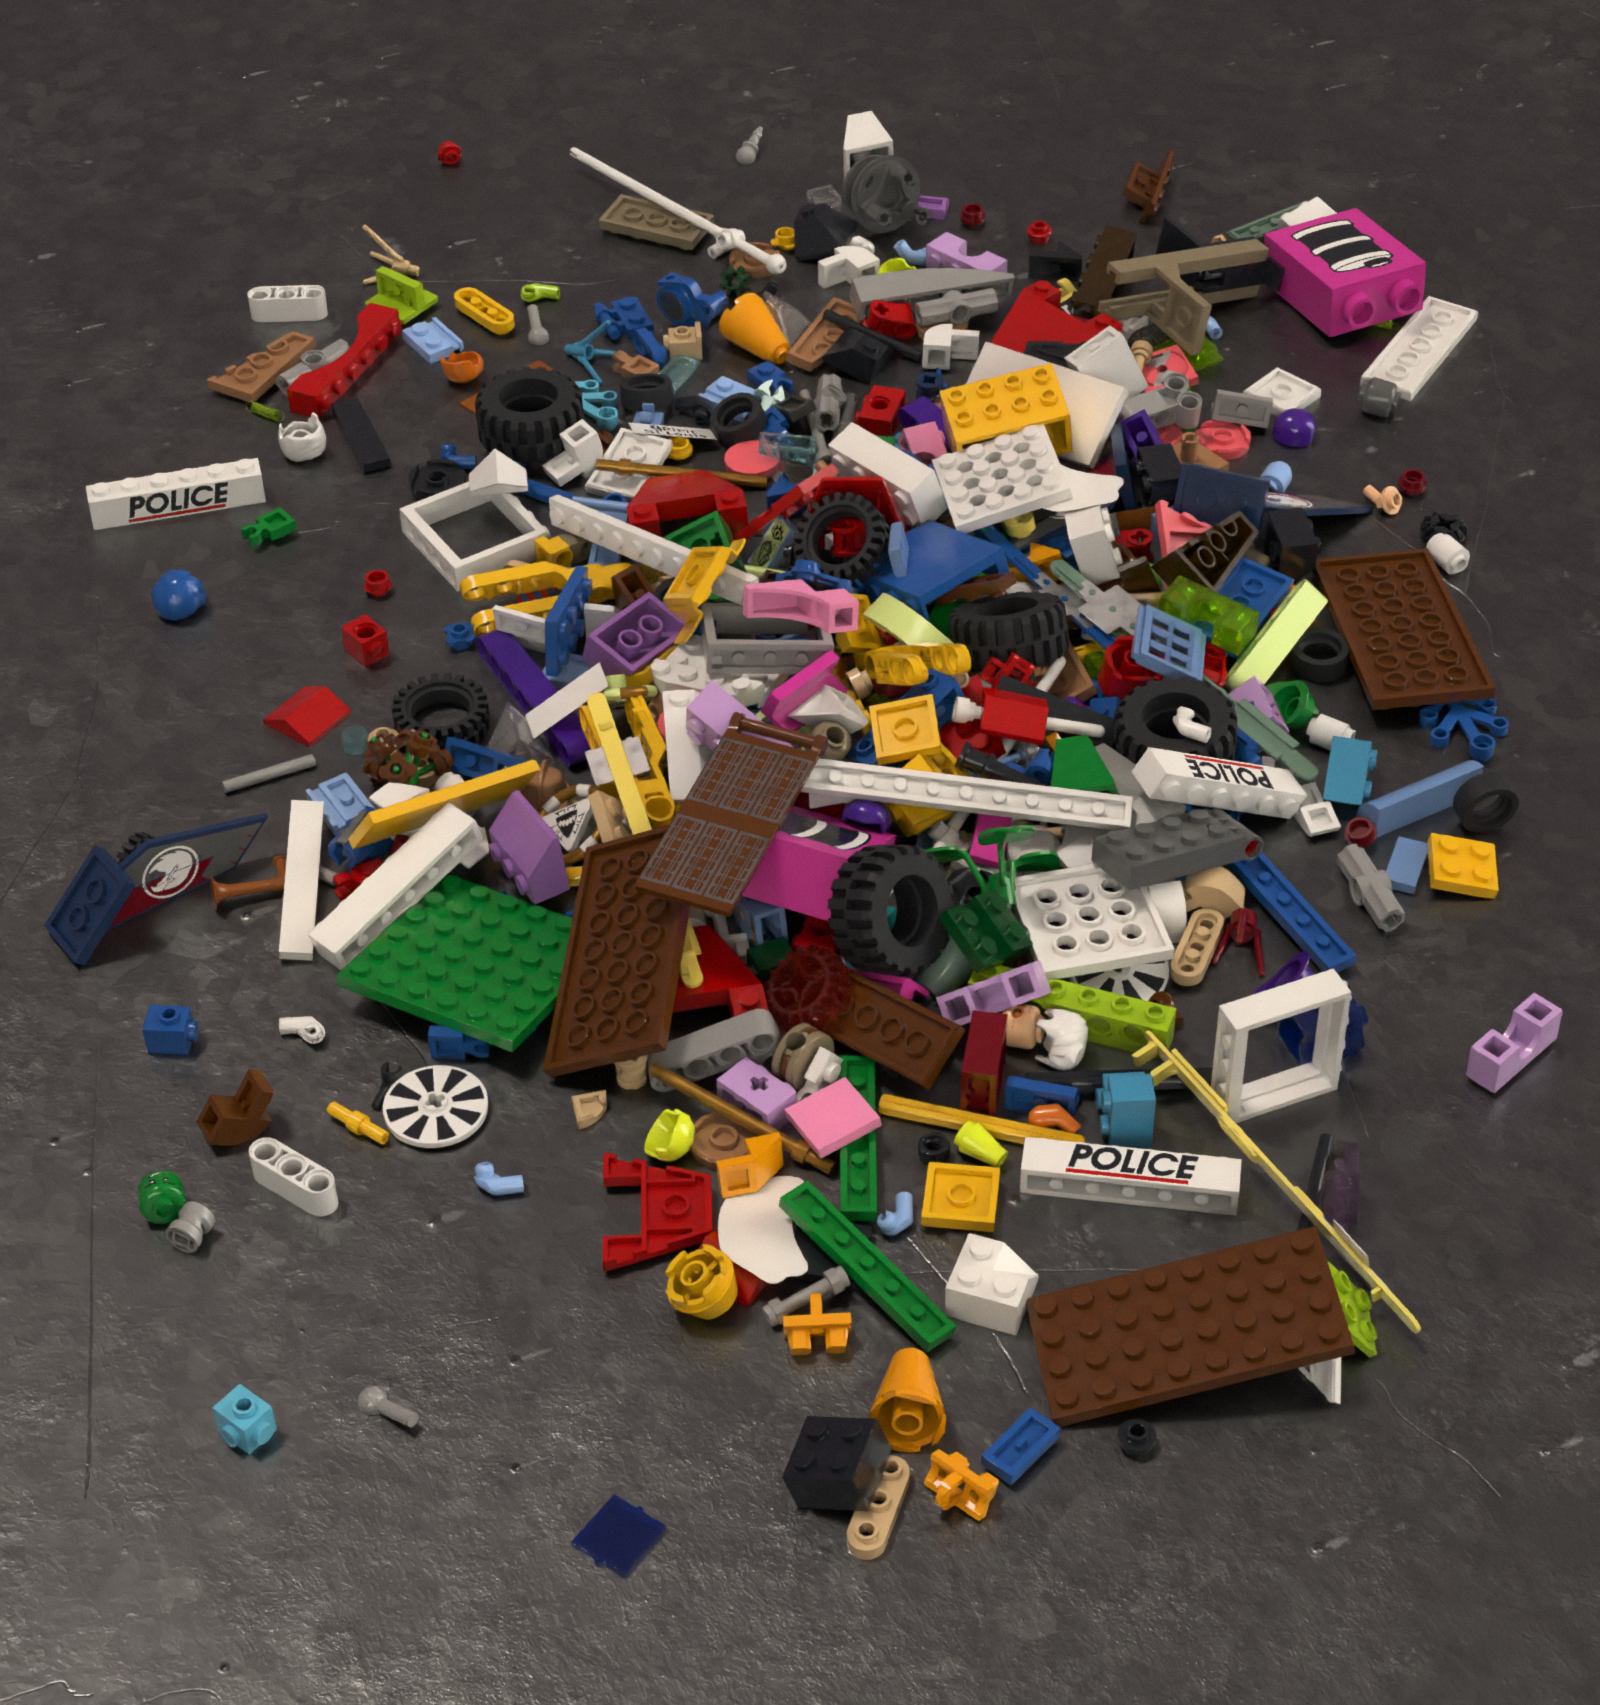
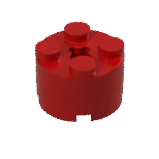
(1119, 671)

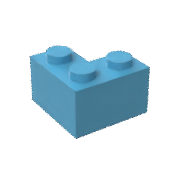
(1348, 771)
(1127, 1108)

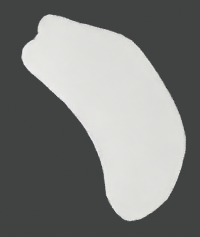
(1087, 490)
(760, 1233)

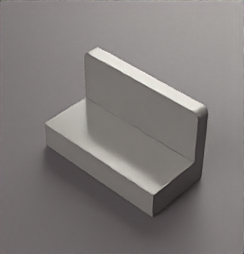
(1241, 408)

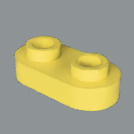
(1019, 526)

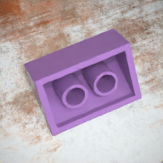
(632, 637)
(528, 850)

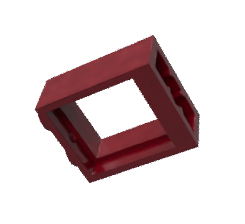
(984, 1063)

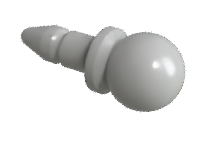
(749, 149)

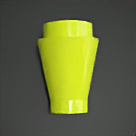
(979, 1144)

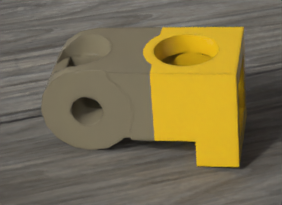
(562, 550)

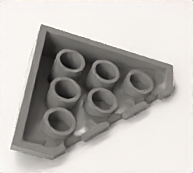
(1078, 840)

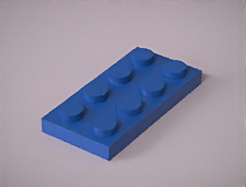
(1255, 588)
(566, 621)

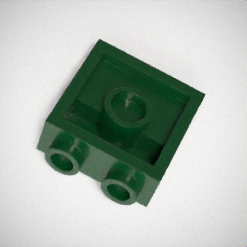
(987, 931)

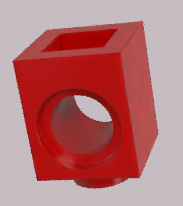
(365, 640)

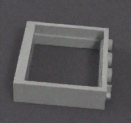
(757, 656)

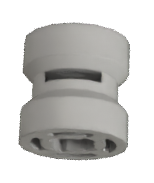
(188, 1229)

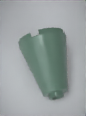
(946, 973)

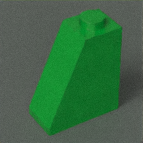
(1080, 766)

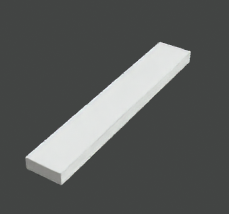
(301, 880)

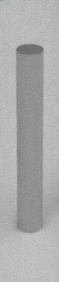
(268, 773)

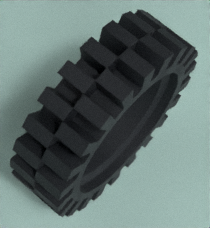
(833, 510)
(443, 691)

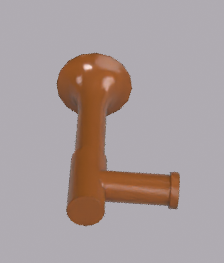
(223, 891)

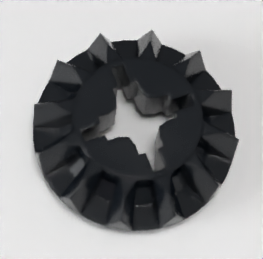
(1440, 523)

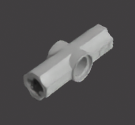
(956, 307)
(311, 361)
(828, 402)
(1370, 887)

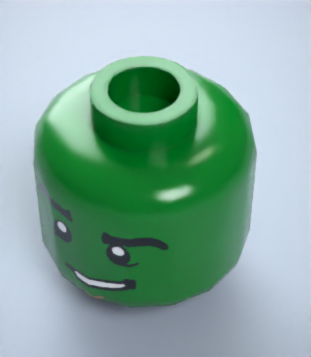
(162, 1194)

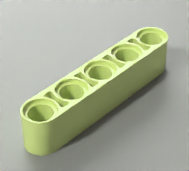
(1277, 636)

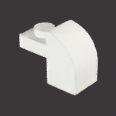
(847, 264)
(946, 343)
(580, 454)
(1171, 906)

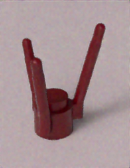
(1242, 929)

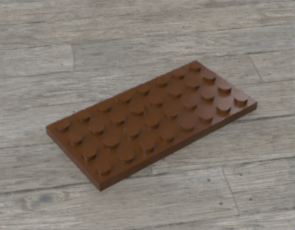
(1402, 629)
(617, 962)
(1188, 1326)

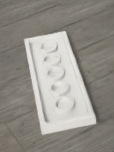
(1421, 346)

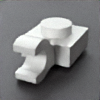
(821, 1073)

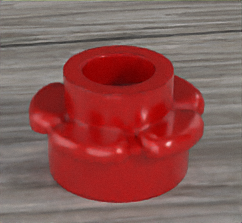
(449, 153)
(1039, 232)
(377, 583)

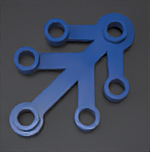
(811, 575)
(1480, 745)

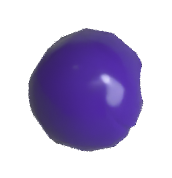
(1294, 428)
(868, 814)

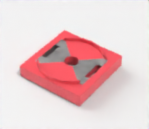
(1168, 360)

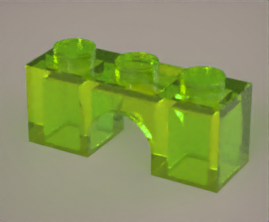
(1232, 621)

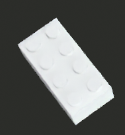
(909, 481)

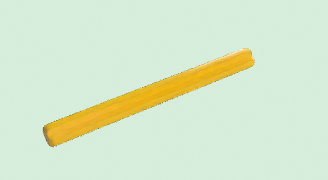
(955, 1118)

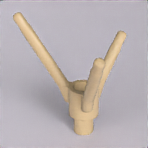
(398, 263)

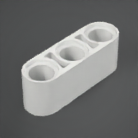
(287, 303)
(293, 1177)

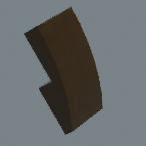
(1138, 576)

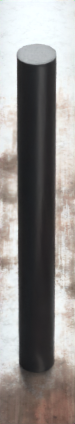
(894, 344)
(1316, 1178)

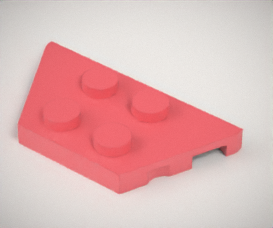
(1176, 528)

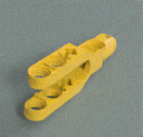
(530, 579)
(910, 663)
(653, 787)

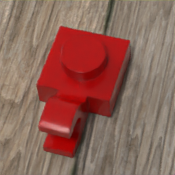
(350, 882)

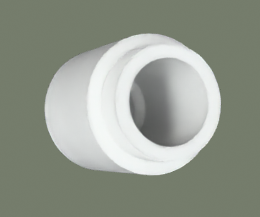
(1448, 553)
(1324, 728)

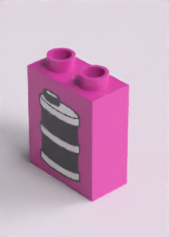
(1346, 272)
(806, 861)

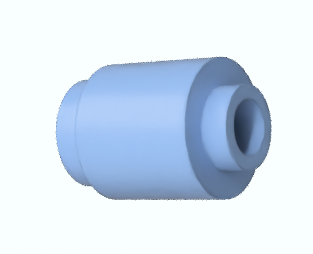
(1279, 475)

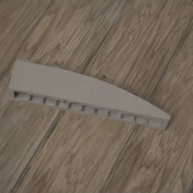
(924, 285)

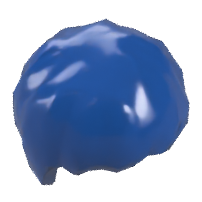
(177, 594)

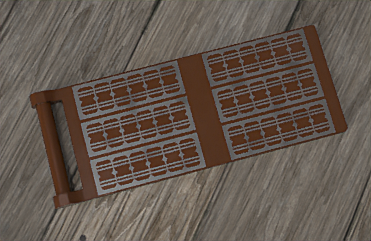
(730, 816)

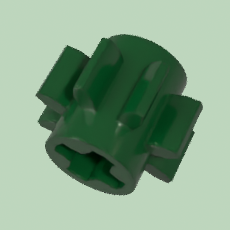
(737, 274)

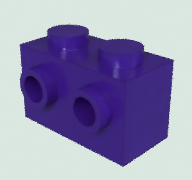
(1140, 432)

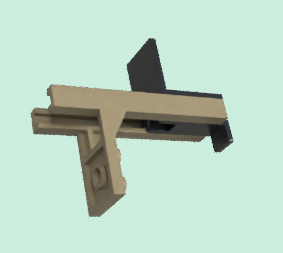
(1195, 279)

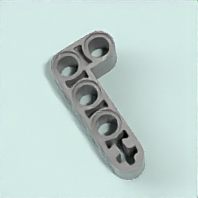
(719, 1047)

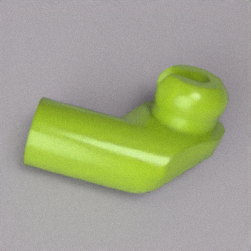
(537, 291)

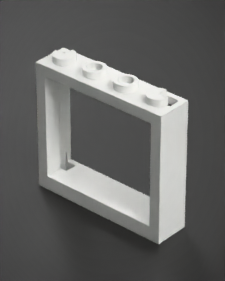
(419, 515)
(1293, 1085)

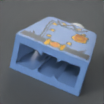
(760, 918)

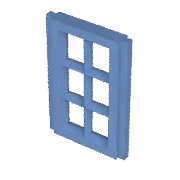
(1143, 644)

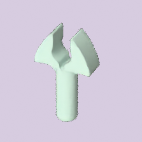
(764, 393)

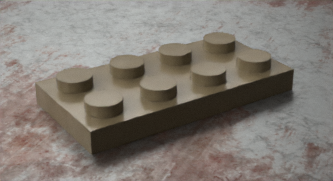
(651, 222)

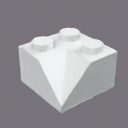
(1091, 540)
(989, 1285)

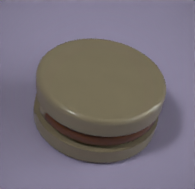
(797, 1052)

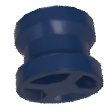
(929, 385)

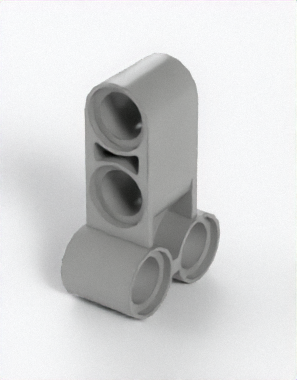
(1168, 404)

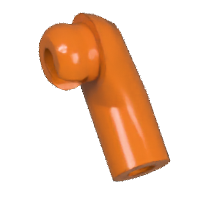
(1053, 1115)

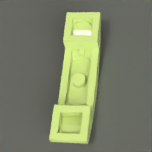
(902, 622)

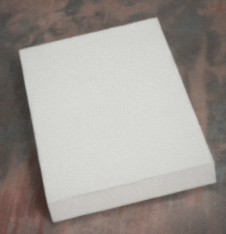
(633, 446)

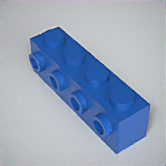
(944, 692)

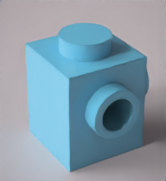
(244, 1419)

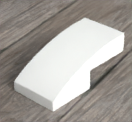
(1316, 815)

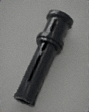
(989, 768)

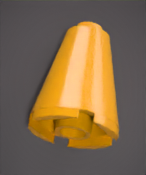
(754, 329)
(909, 1403)

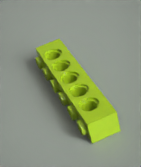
(1110, 1017)

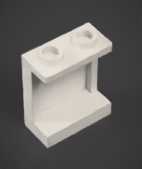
(1109, 359)

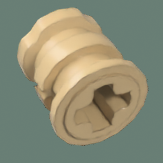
(632, 1072)

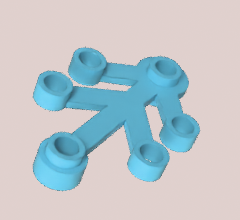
(606, 416)

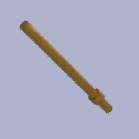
(626, 467)
(799, 1150)

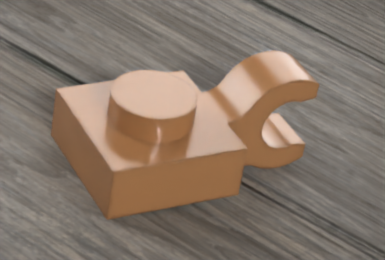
(631, 366)

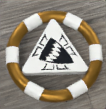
(572, 821)

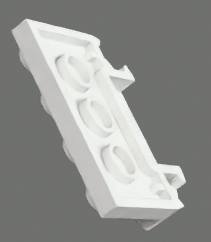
(687, 670)

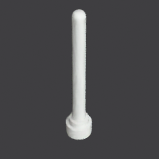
(968, 711)

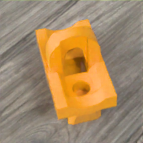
(801, 1327)
(951, 1471)

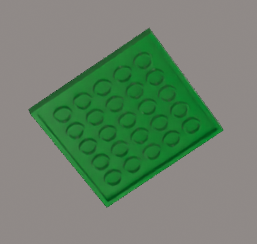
(467, 962)

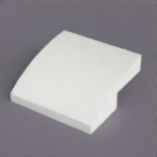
(526, 628)

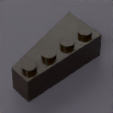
(1096, 283)
(1211, 554)

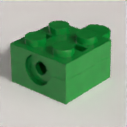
(707, 532)

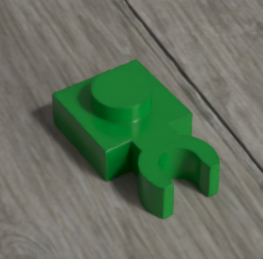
(271, 525)

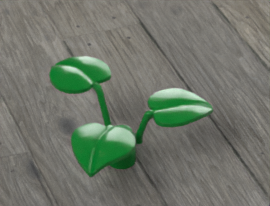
(1000, 881)

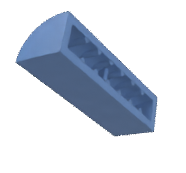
(1418, 798)

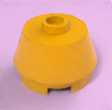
(702, 1283)

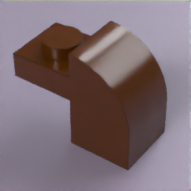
(237, 1117)

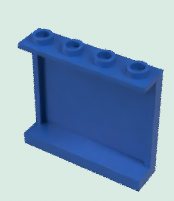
(936, 564)

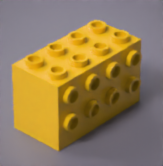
(1007, 405)

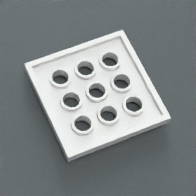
(1010, 464)
(1085, 956)

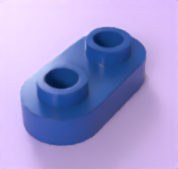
(648, 347)

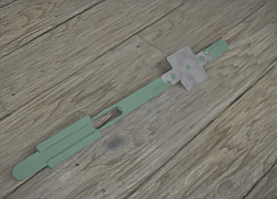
(1119, 610)

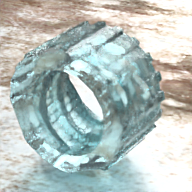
(354, 740)

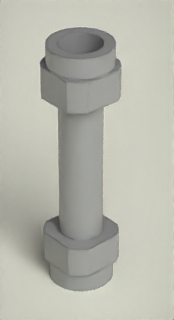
(834, 1280)

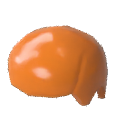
(462, 366)

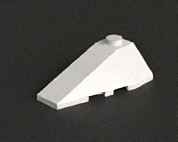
(684, 756)

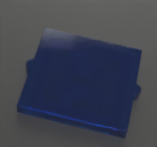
(618, 1535)

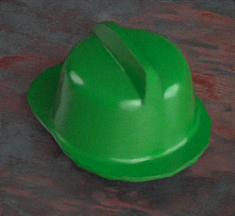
(1294, 703)

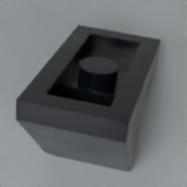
(1055, 265)

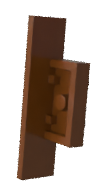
(1147, 186)

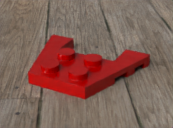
(788, 504)
(956, 734)
(673, 1210)

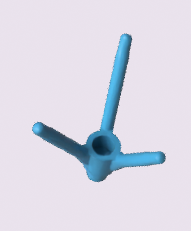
(584, 351)

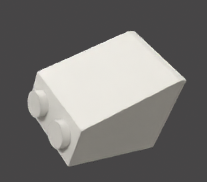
(864, 138)

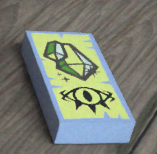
(770, 548)

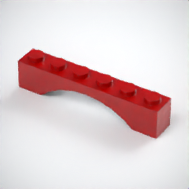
(324, 386)

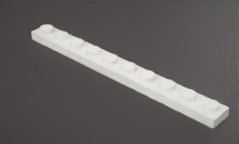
(639, 544)
(970, 794)

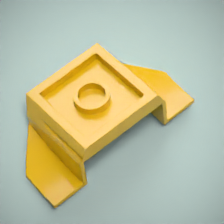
(694, 583)

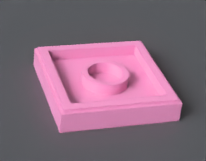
(833, 1117)

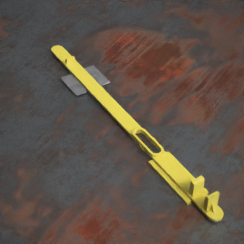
(618, 763)
(1345, 1245)

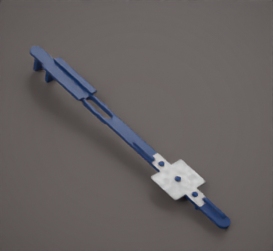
(1042, 580)

